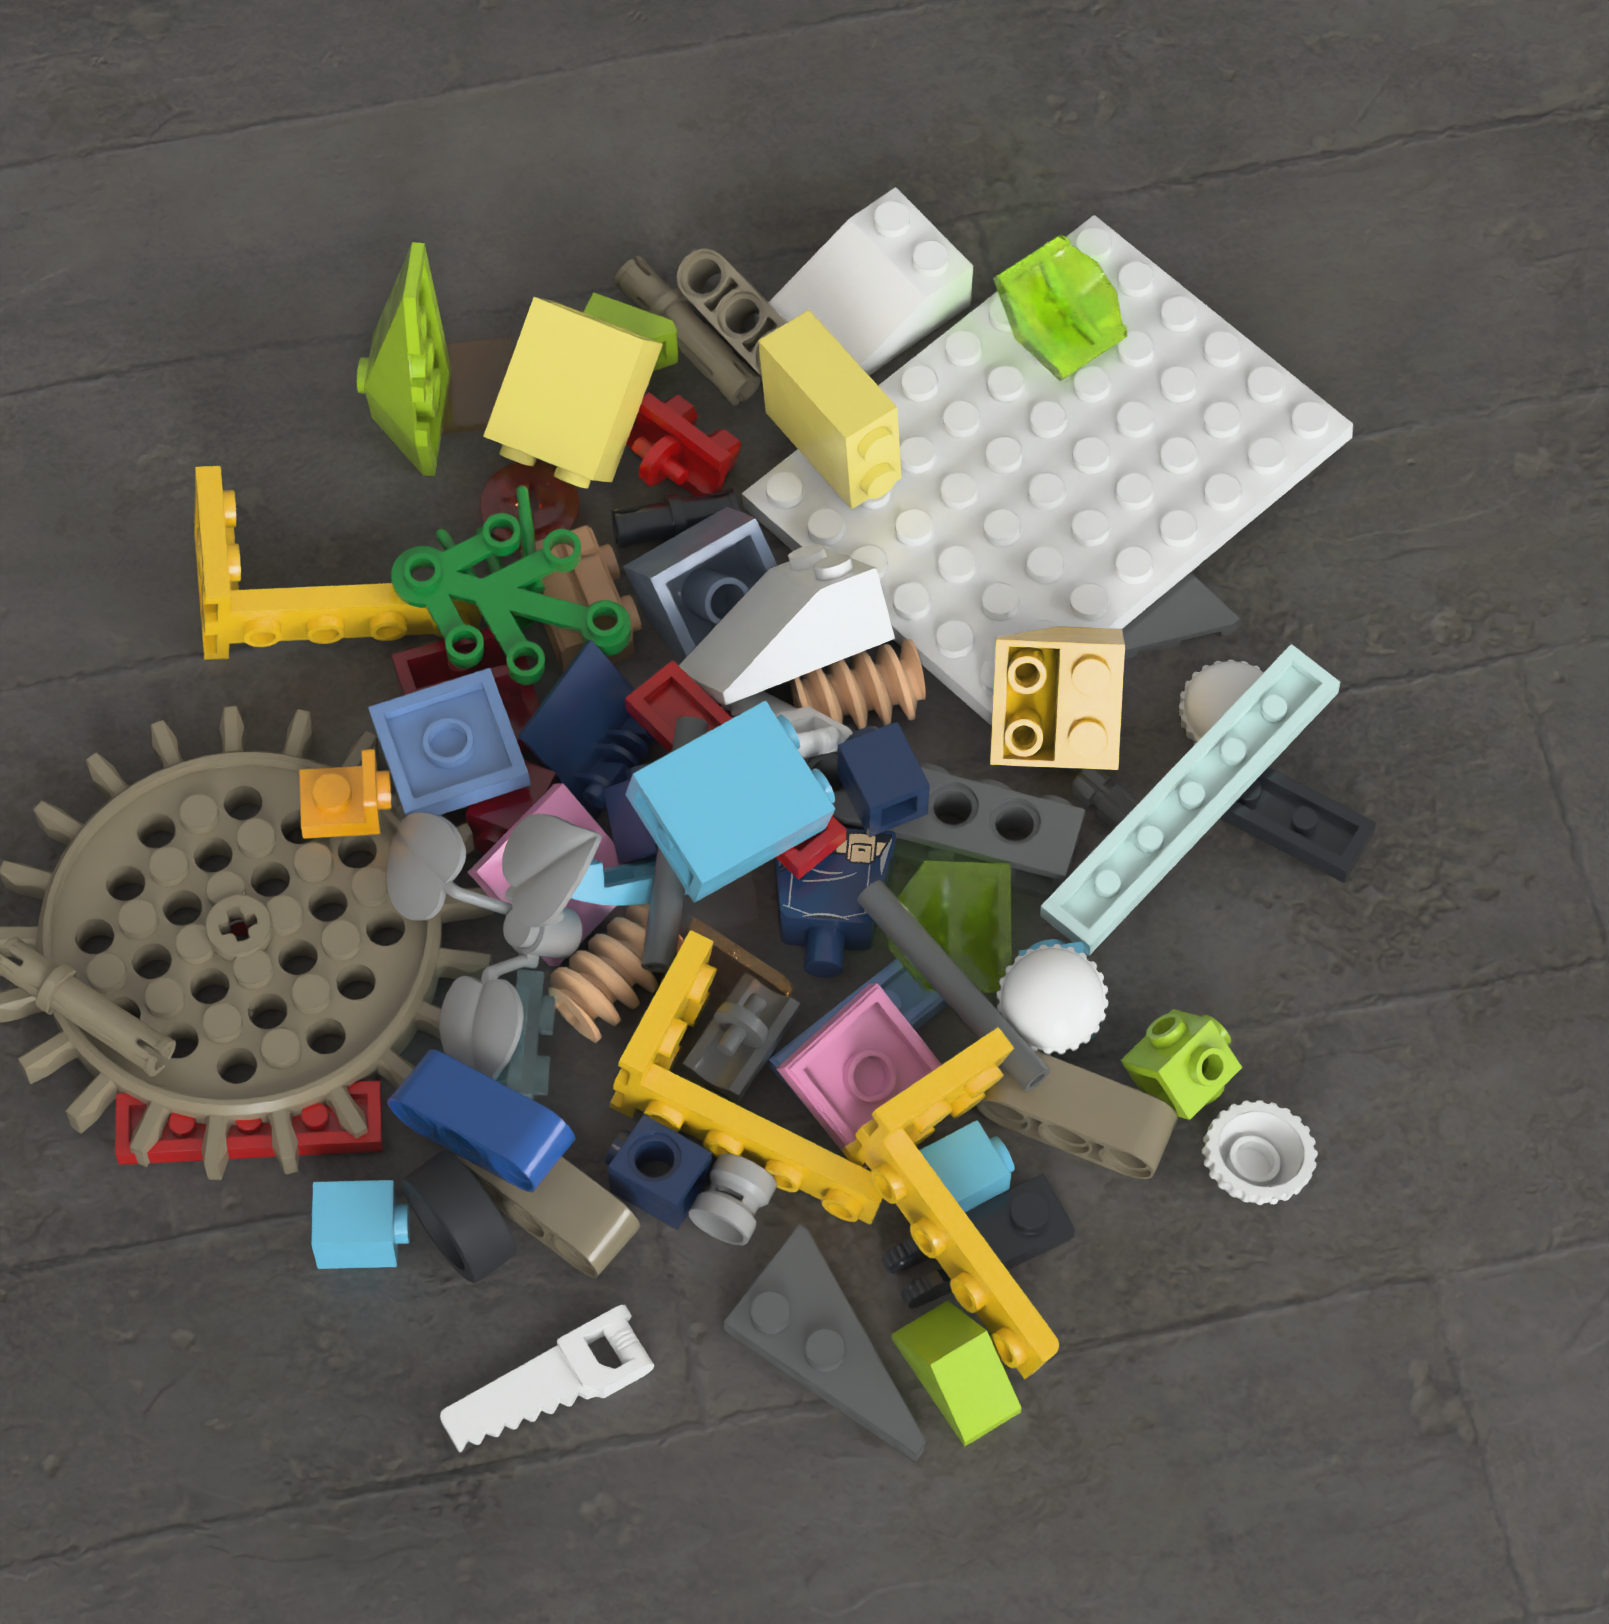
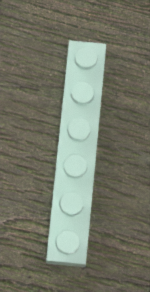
(1189, 799)

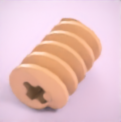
(864, 686)
(605, 974)

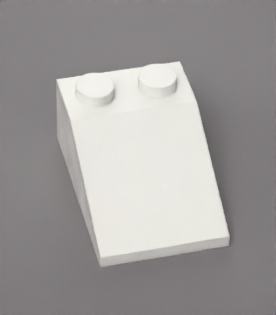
(881, 282)
(792, 624)

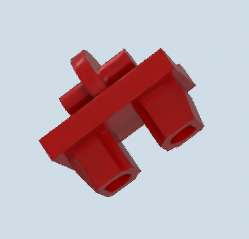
(677, 449)

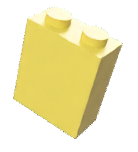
(571, 393)
(830, 409)

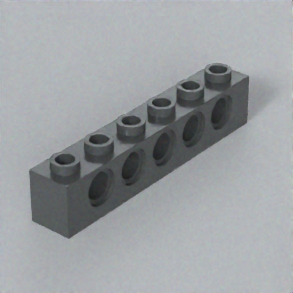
(989, 807)

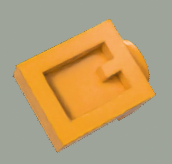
(344, 799)

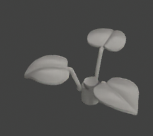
(544, 867)

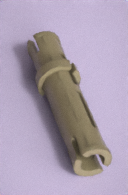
(694, 336)
(61, 992)

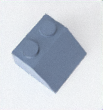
(699, 577)

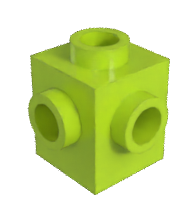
(1183, 1061)

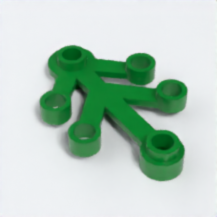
(502, 596)

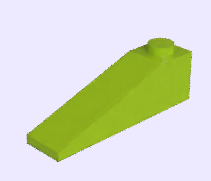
(409, 365)

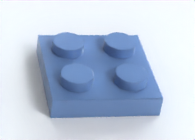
(449, 745)

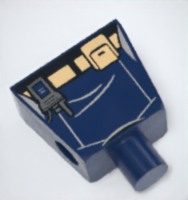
(823, 904)

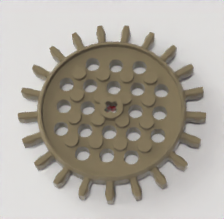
(195, 805)

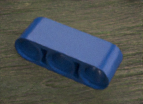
(481, 1120)

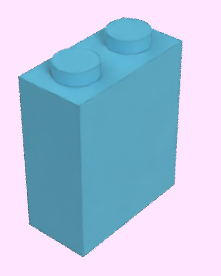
(731, 800)

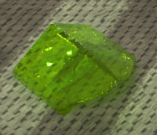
(1061, 307)
(966, 914)

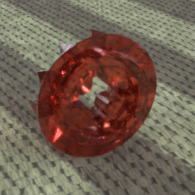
(555, 497)

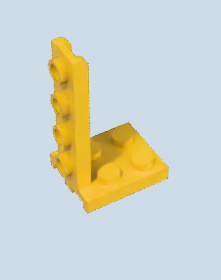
(286, 614)
(723, 1126)
(935, 1217)

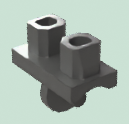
(741, 1038)

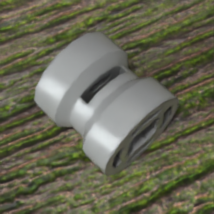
(732, 1199)

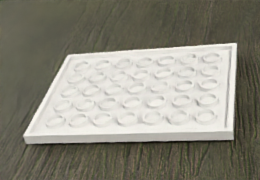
(1065, 495)

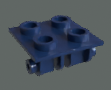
(586, 729)

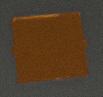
(475, 382)
(743, 958)

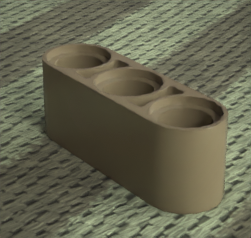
(729, 302)
(1085, 1117)
(566, 1214)

